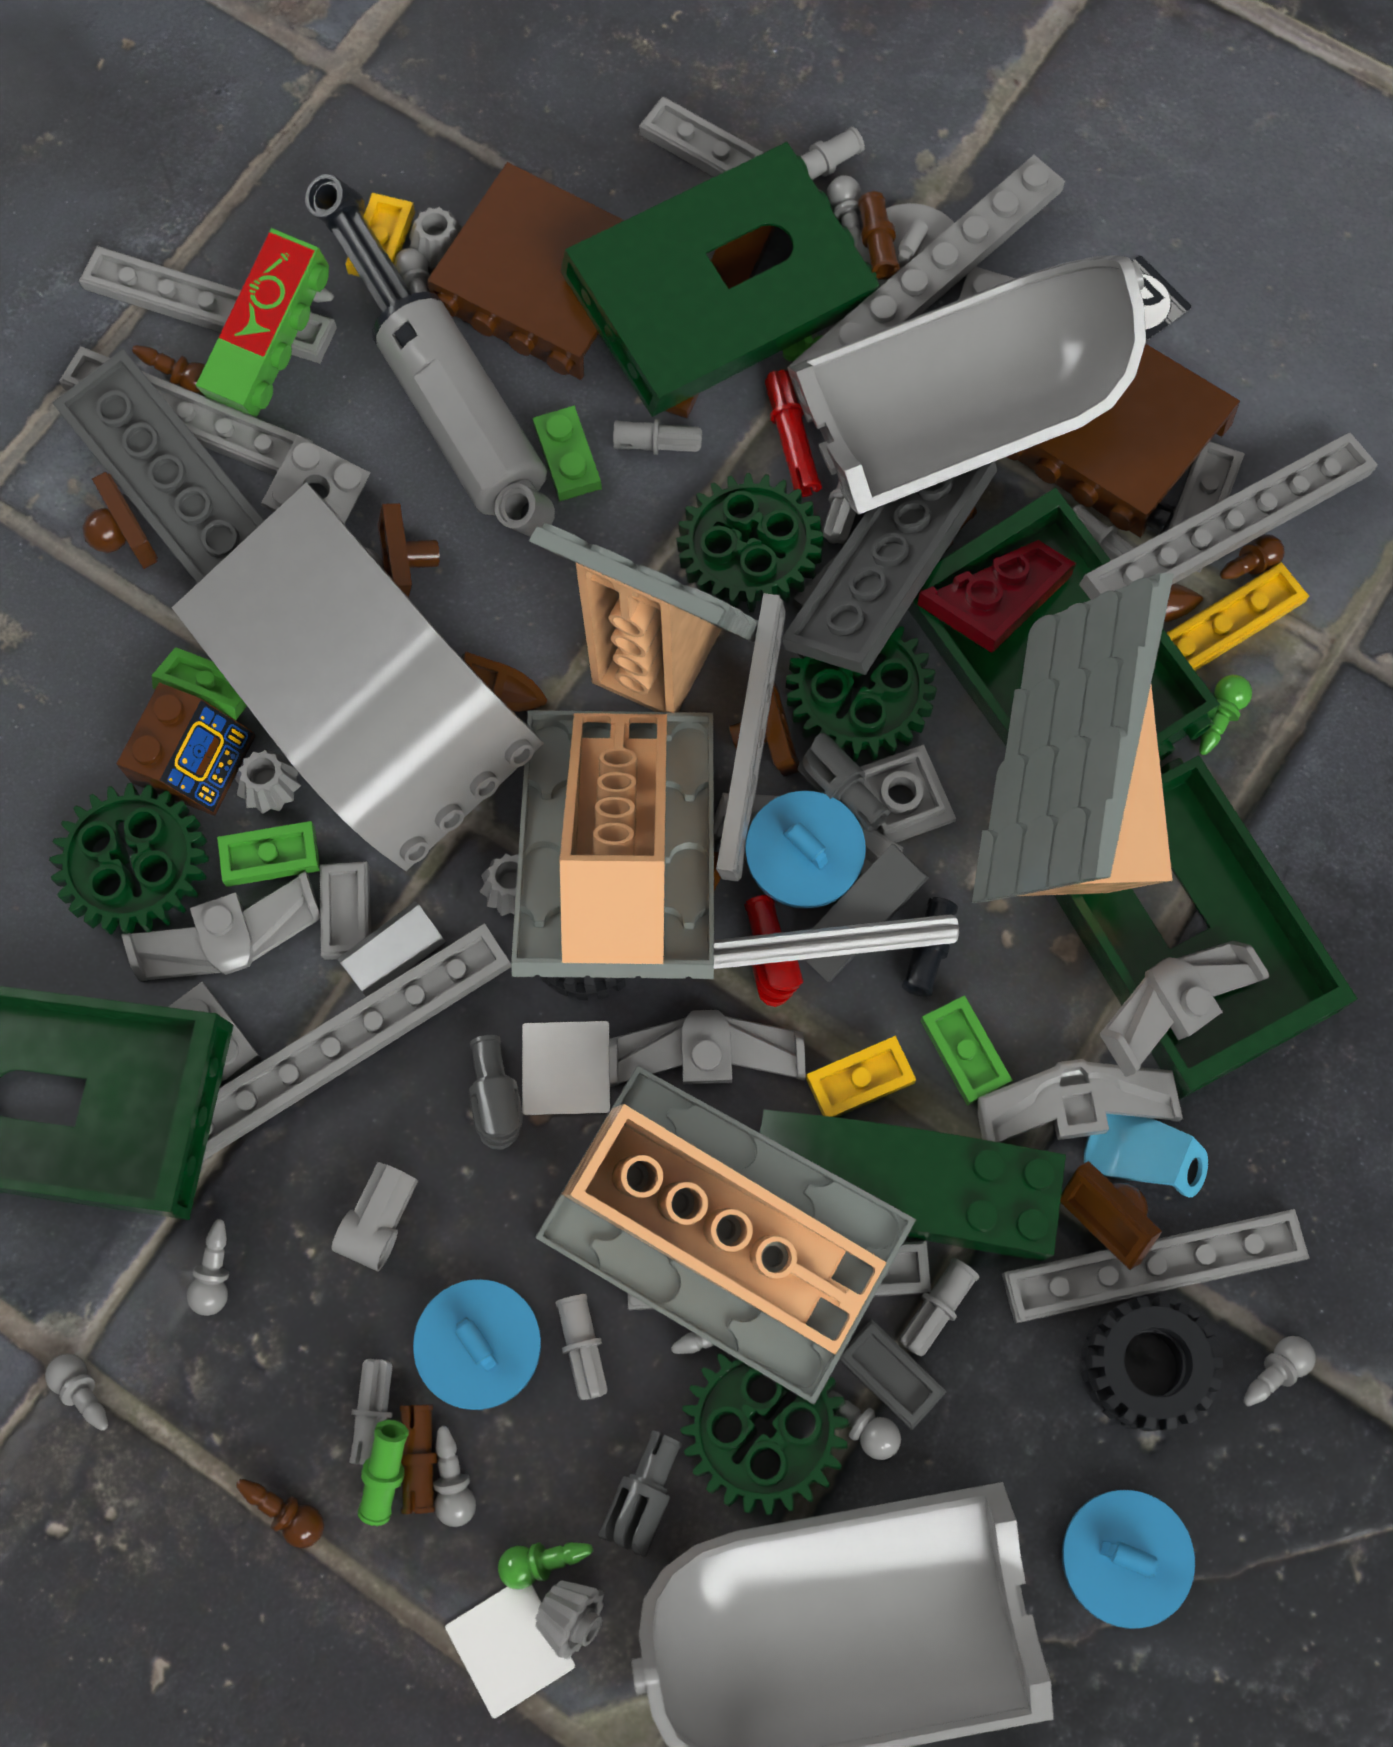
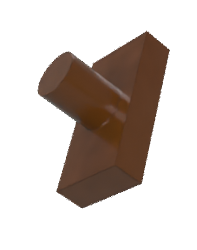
(400, 554)
(777, 736)

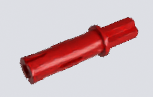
(788, 418)

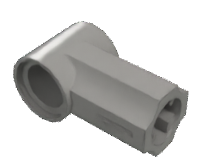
(370, 1229)

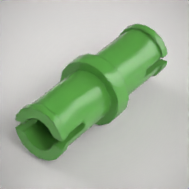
(382, 1472)

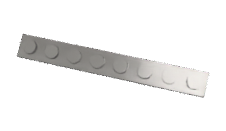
(948, 256)
(1238, 517)
(354, 1035)

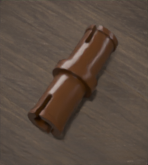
(878, 234)
(418, 1459)

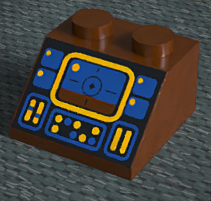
(185, 749)

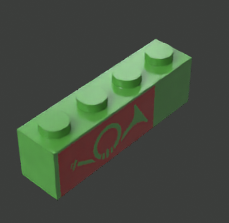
(264, 323)

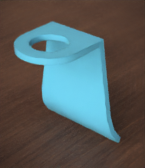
(1148, 1153)

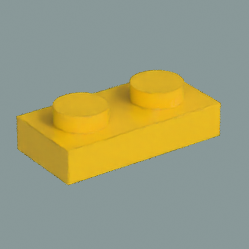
(390, 222)
(861, 1078)

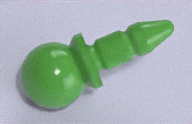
(1233, 694)
(523, 1565)

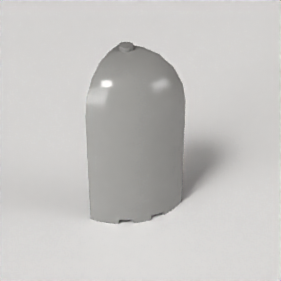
(975, 378)
(847, 1630)

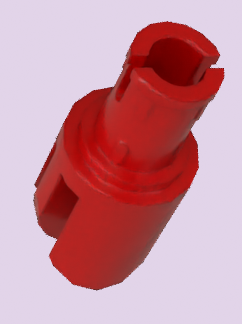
(776, 980)

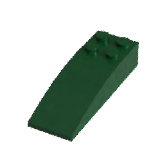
(952, 1184)

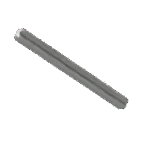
(835, 941)

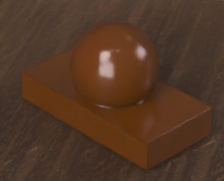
(111, 526)
(1111, 1213)

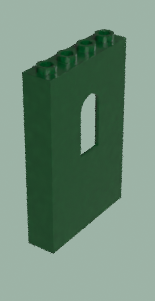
(671, 311)
(1179, 695)
(1239, 903)
(142, 1107)

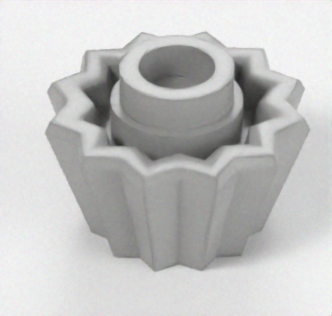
(434, 234)
(266, 781)
(500, 884)
(570, 1617)

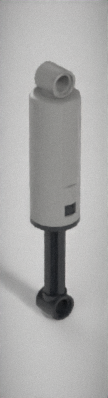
(440, 373)

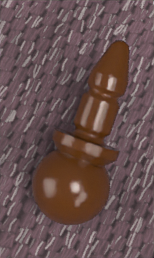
(181, 372)
(1255, 557)
(299, 1524)

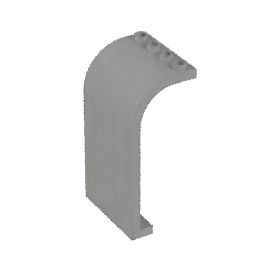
(354, 680)

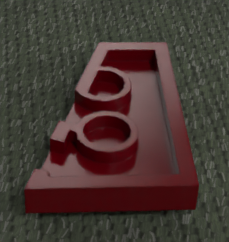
(1001, 597)

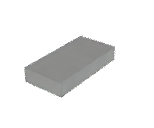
(344, 907)

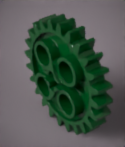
(750, 541)
(896, 708)
(88, 872)
(800, 1458)

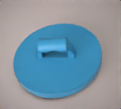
(805, 849)
(477, 1344)
(1128, 1559)

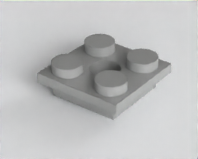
(316, 465)
(930, 804)

